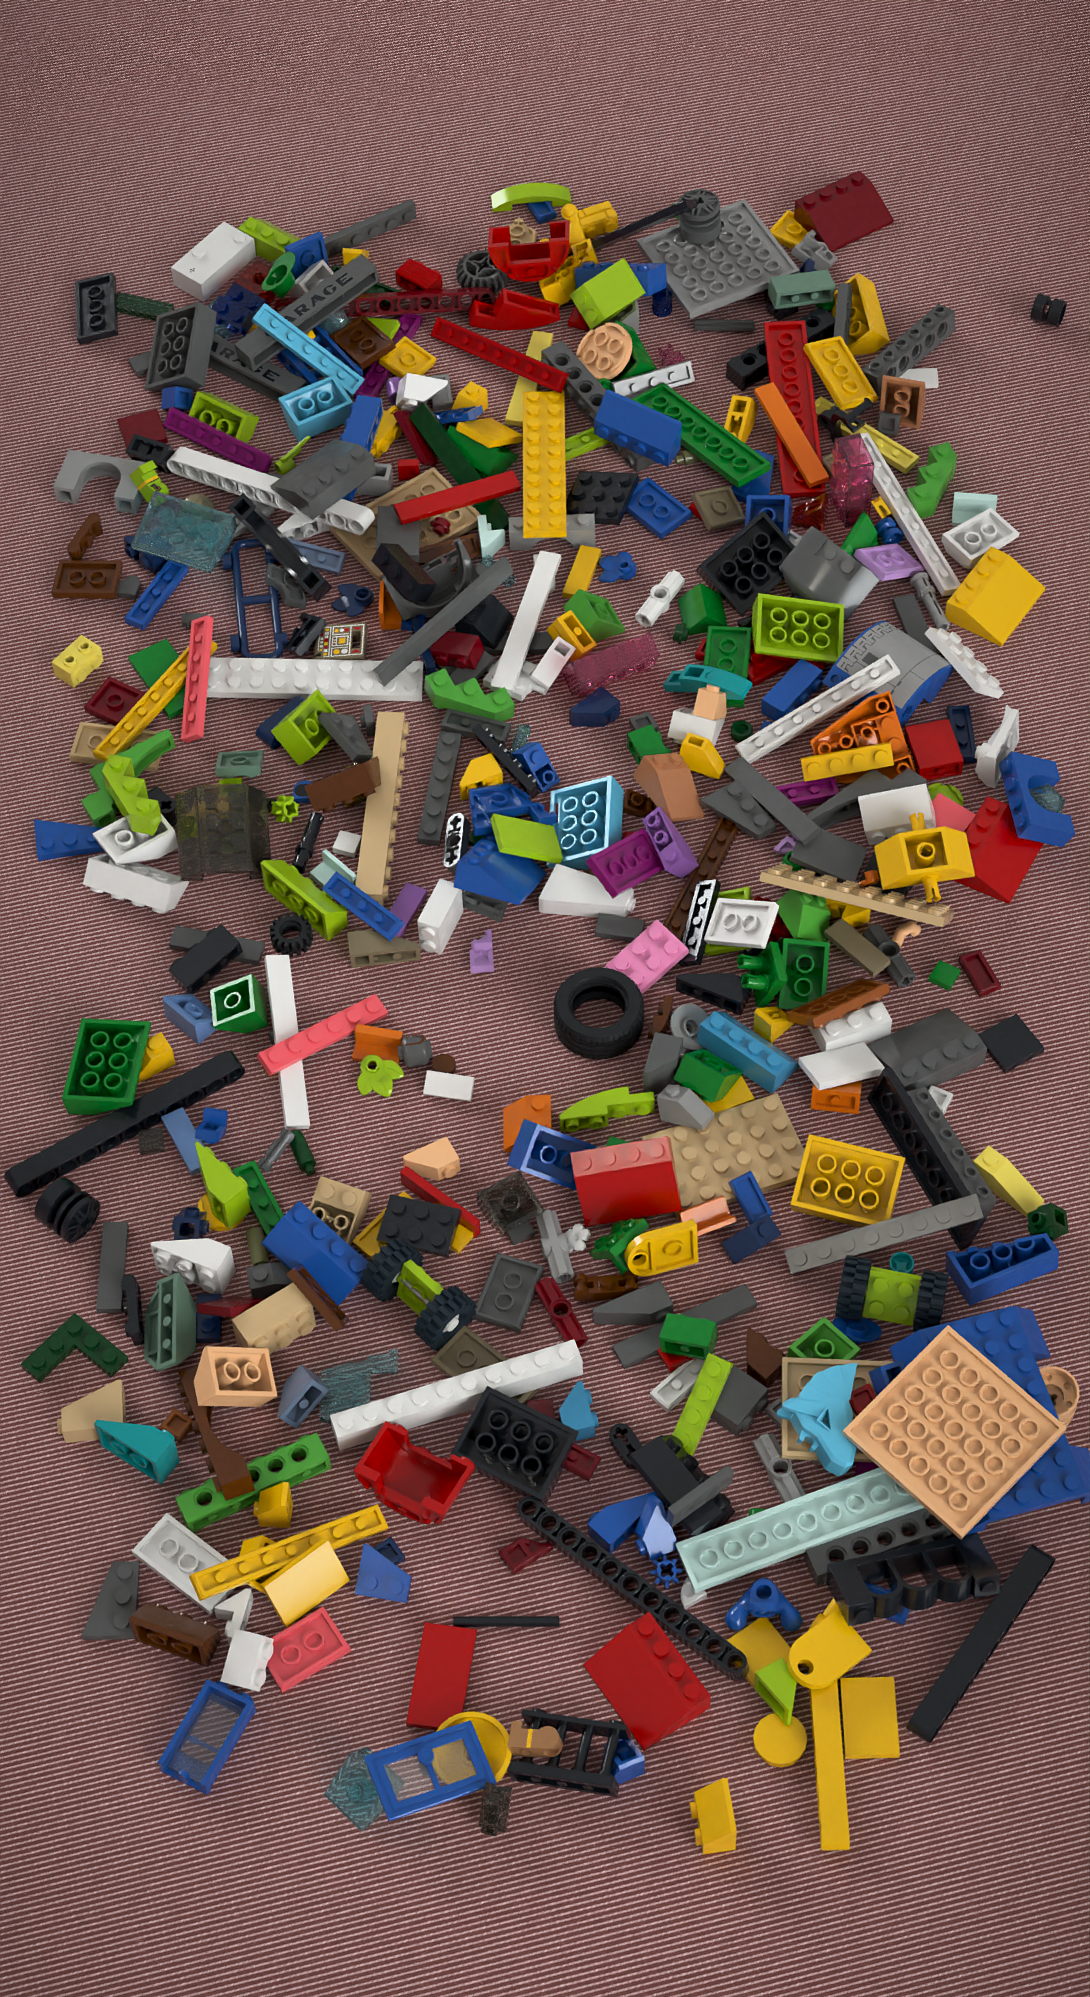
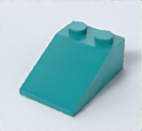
(140, 1446)

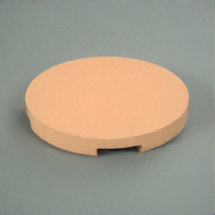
(605, 350)

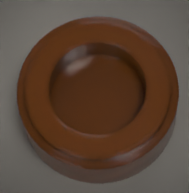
(444, 1063)

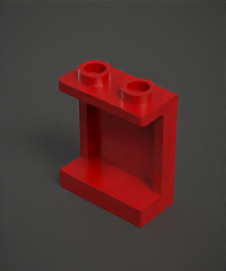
(934, 749)

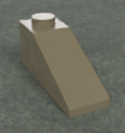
(372, 949)

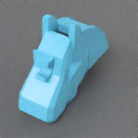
(822, 1415)

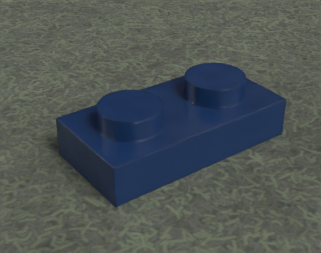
(208, 1326)

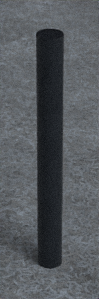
(506, 1621)

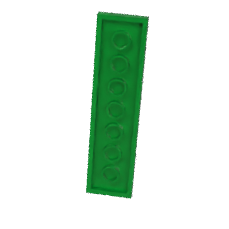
(706, 437)

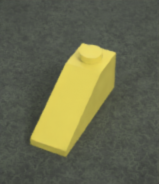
(1007, 1181)

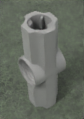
(554, 1246)
(770, 1455)

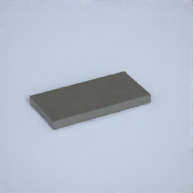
(392, 532)

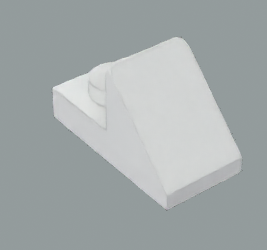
(236, 1611)

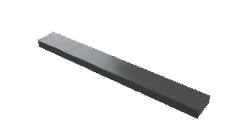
(443, 621)

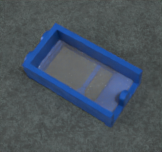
(207, 1736)

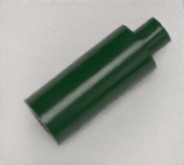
(302, 1153)

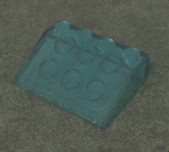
(184, 532)

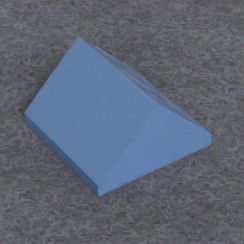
(189, 1016)

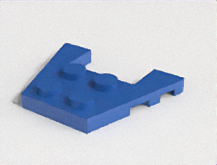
(506, 801)

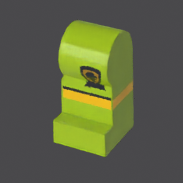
(148, 481)

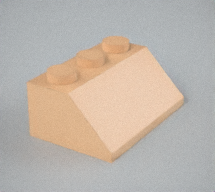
(234, 1377)

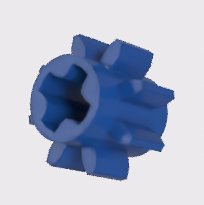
(673, 1571)

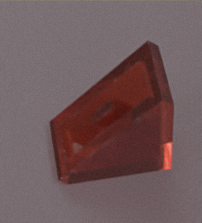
(811, 513)

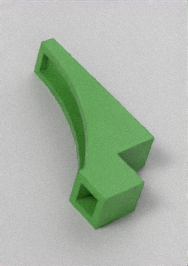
(100, 805)

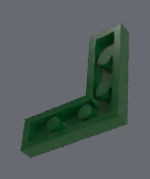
(73, 1335)

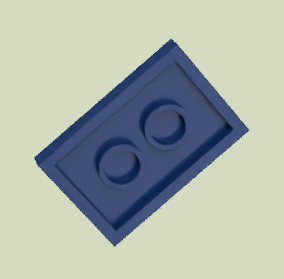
(657, 508)

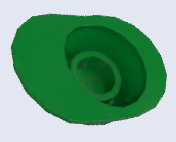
(280, 277)

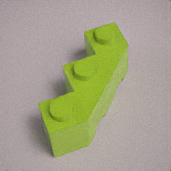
(131, 795)

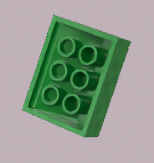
(105, 1065)

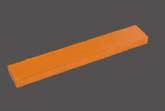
(791, 435)

